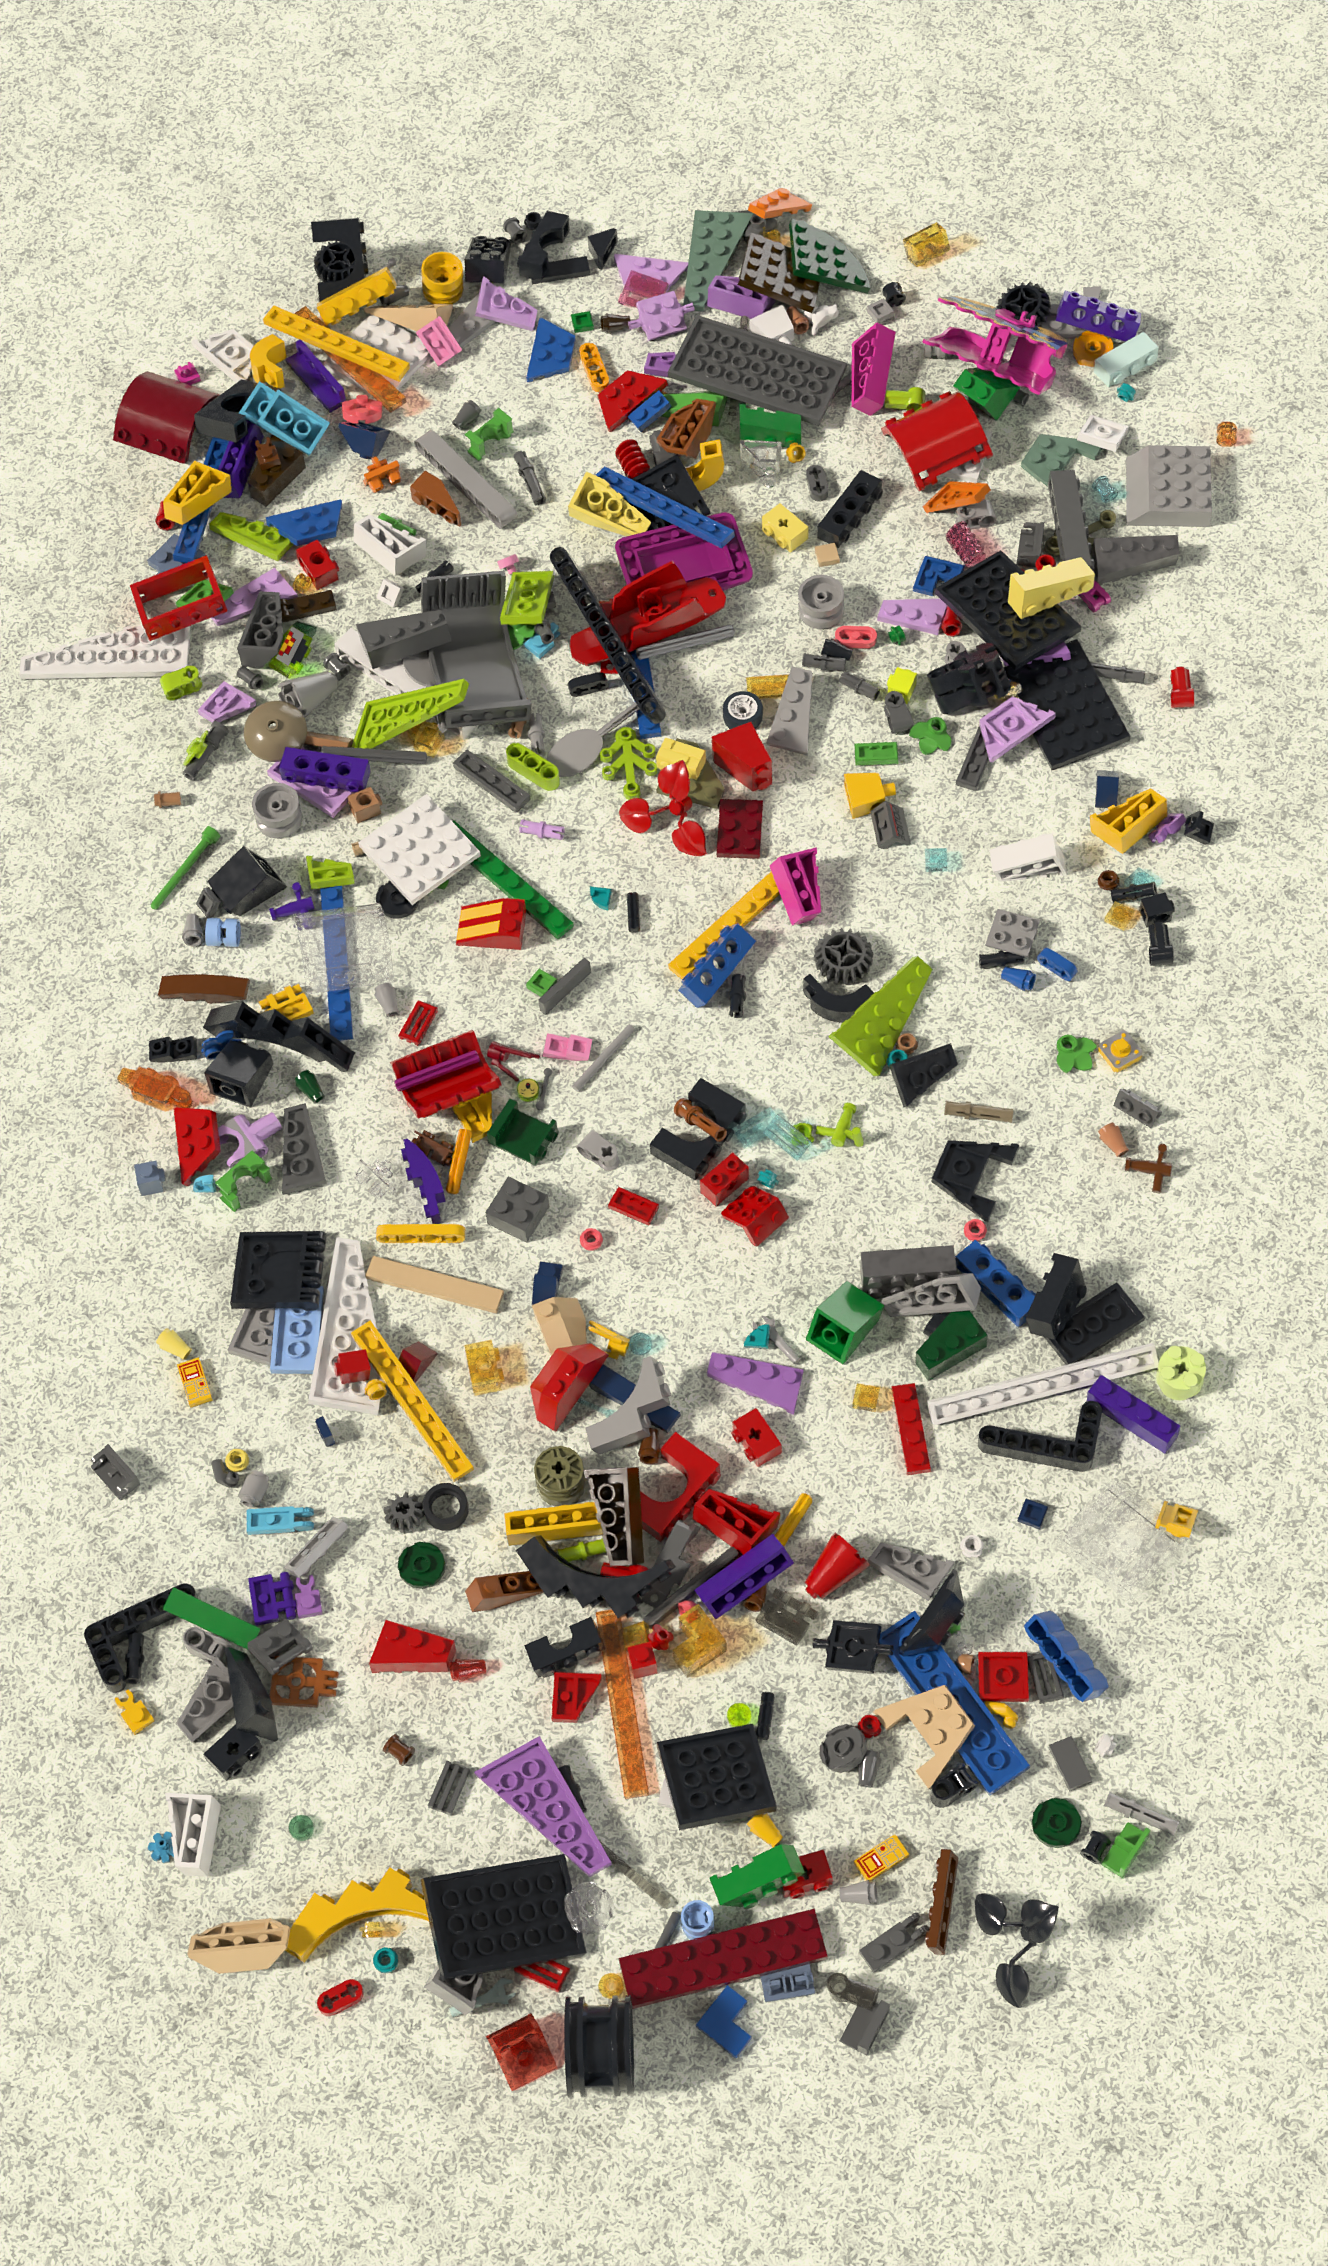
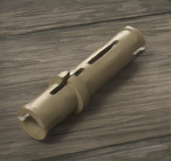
(970, 1110)

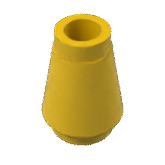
(765, 1829)

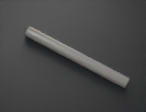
(600, 1061)

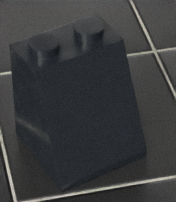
(245, 882)
(238, 1072)

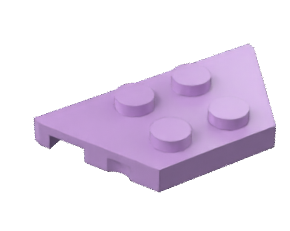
(656, 268)
(1010, 725)

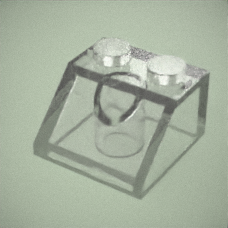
(762, 461)

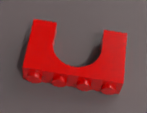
(700, 1472)

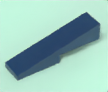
(619, 1389)

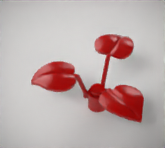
(676, 782)

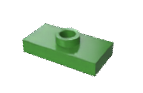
(876, 753)

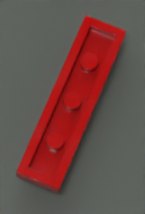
(911, 1429)

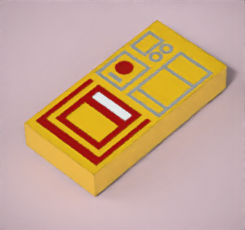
(194, 1382)
(881, 1858)

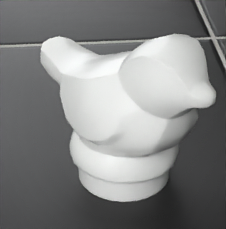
(821, 316)

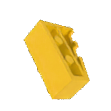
(195, 492)
(1130, 821)

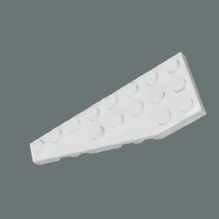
(112, 655)
(344, 1311)

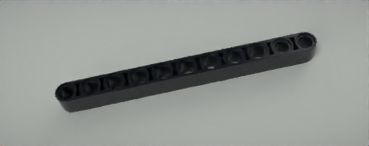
(584, 595)

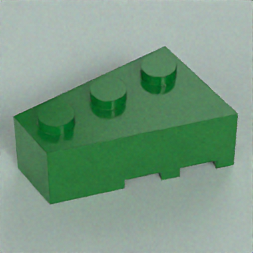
(768, 426)
(759, 1878)

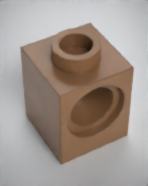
(358, 808)

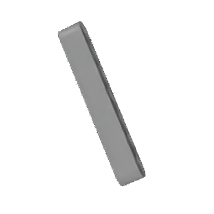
(466, 479)

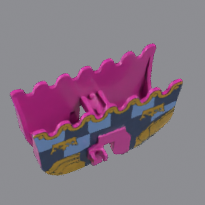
(1031, 355)

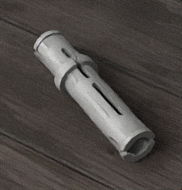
(1141, 1813)

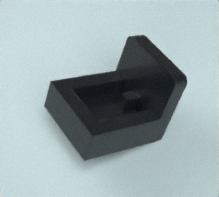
(1198, 828)

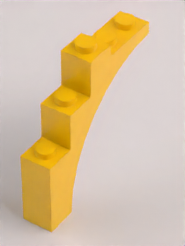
(323, 1918)

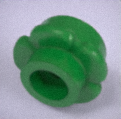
(896, 635)

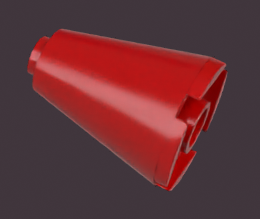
(834, 1567)

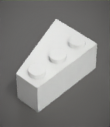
(1028, 857)

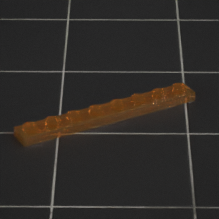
(370, 380)

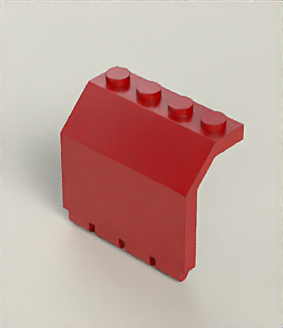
(452, 1087)

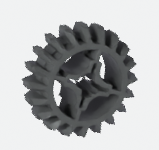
(852, 964)

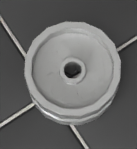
(821, 601)
(277, 810)

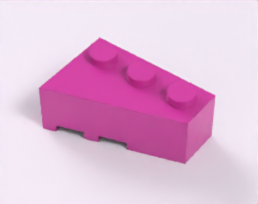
(798, 885)

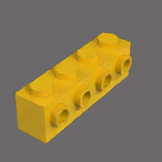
(357, 295)
(552, 1523)

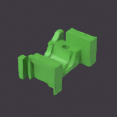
(496, 428)
(251, 1166)

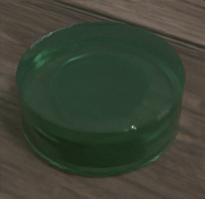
(301, 1827)

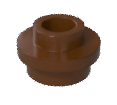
(1108, 880)

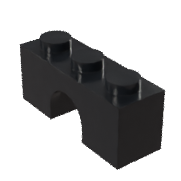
(585, 1643)

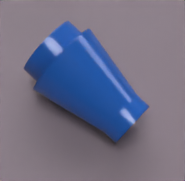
(1020, 978)

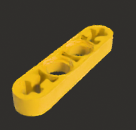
(420, 1233)

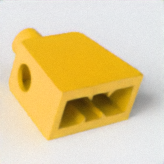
(865, 792)

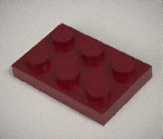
(739, 828)

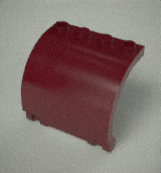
(160, 415)

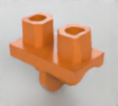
(379, 471)

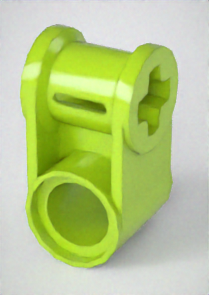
(179, 683)

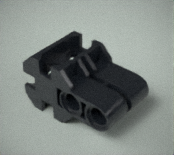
(961, 683)

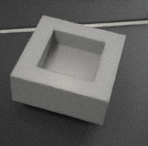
(880, 311)

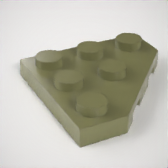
(707, 788)

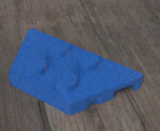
(551, 351)
(308, 523)

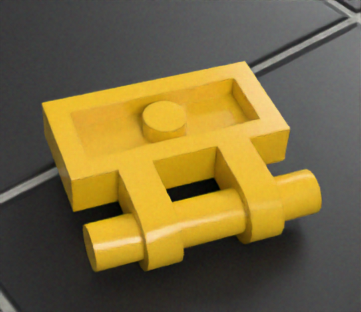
(294, 1008)

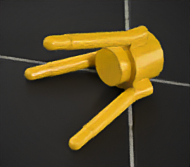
(617, 1343)

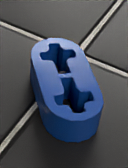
(1057, 964)

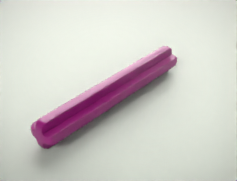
(436, 1071)

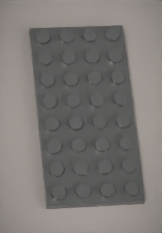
(757, 369)

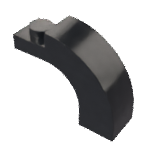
(831, 1006)

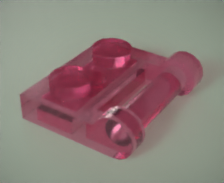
(642, 286)

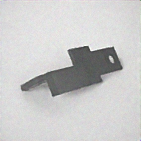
(673, 1549)

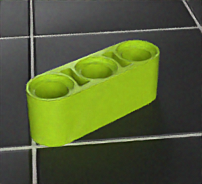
(527, 759)

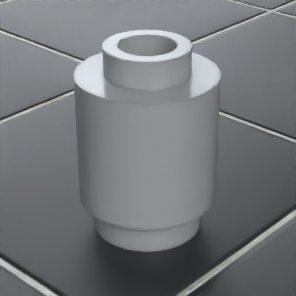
(253, 1489)

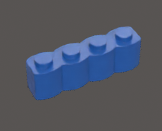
(1063, 1651)

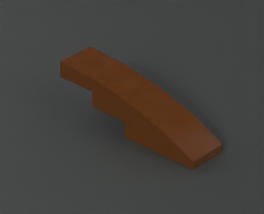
(204, 987)

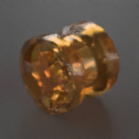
(1226, 434)

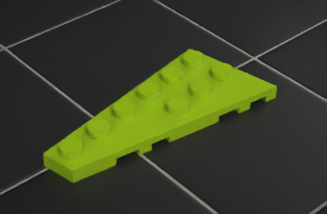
(398, 713)
(881, 1018)

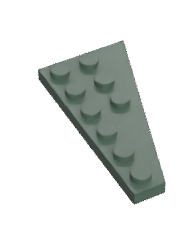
(711, 250)

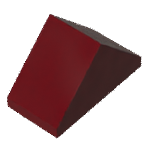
(416, 1359)

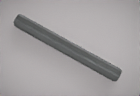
(685, 642)
(379, 755)
(688, 1589)

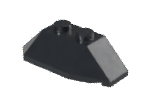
(937, 1619)

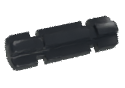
(633, 912)
(765, 1715)

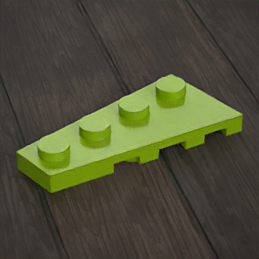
(253, 535)

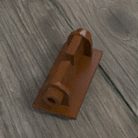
(442, 1151)

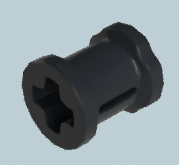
(1099, 1840)

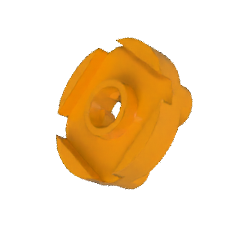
(1082, 347)

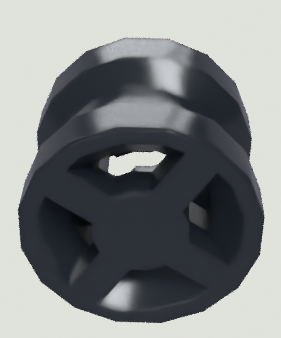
(893, 294)

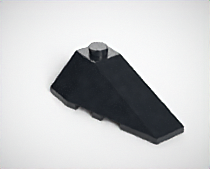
(250, 1699)

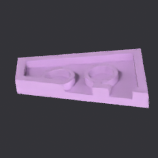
(504, 308)
(915, 614)

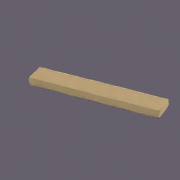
(434, 1284)

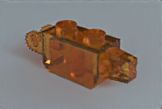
(155, 1089)

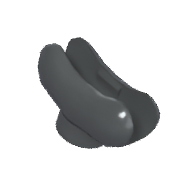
(757, 225)

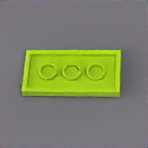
(527, 598)

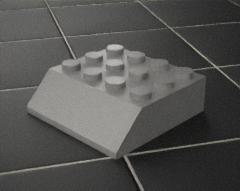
(1169, 486)

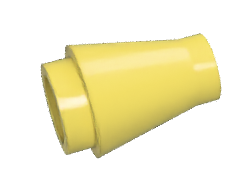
(172, 1343)

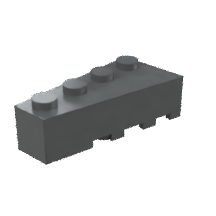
(402, 636)

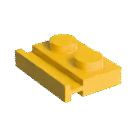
(1177, 1519)

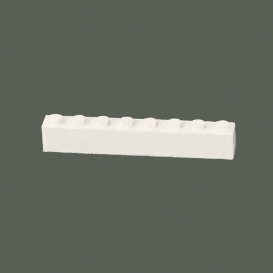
(389, 676)

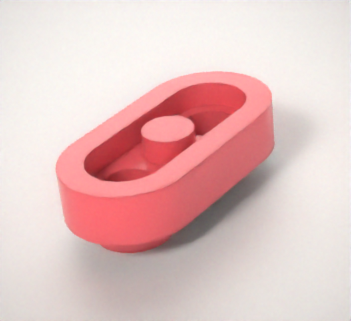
(856, 635)

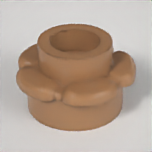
(909, 1039)

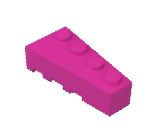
(871, 368)

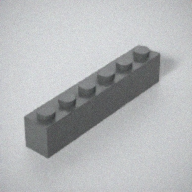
(1069, 516)

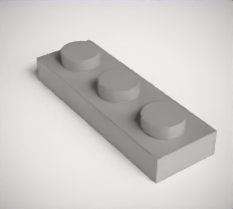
(316, 1547)

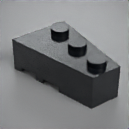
(1058, 1297)

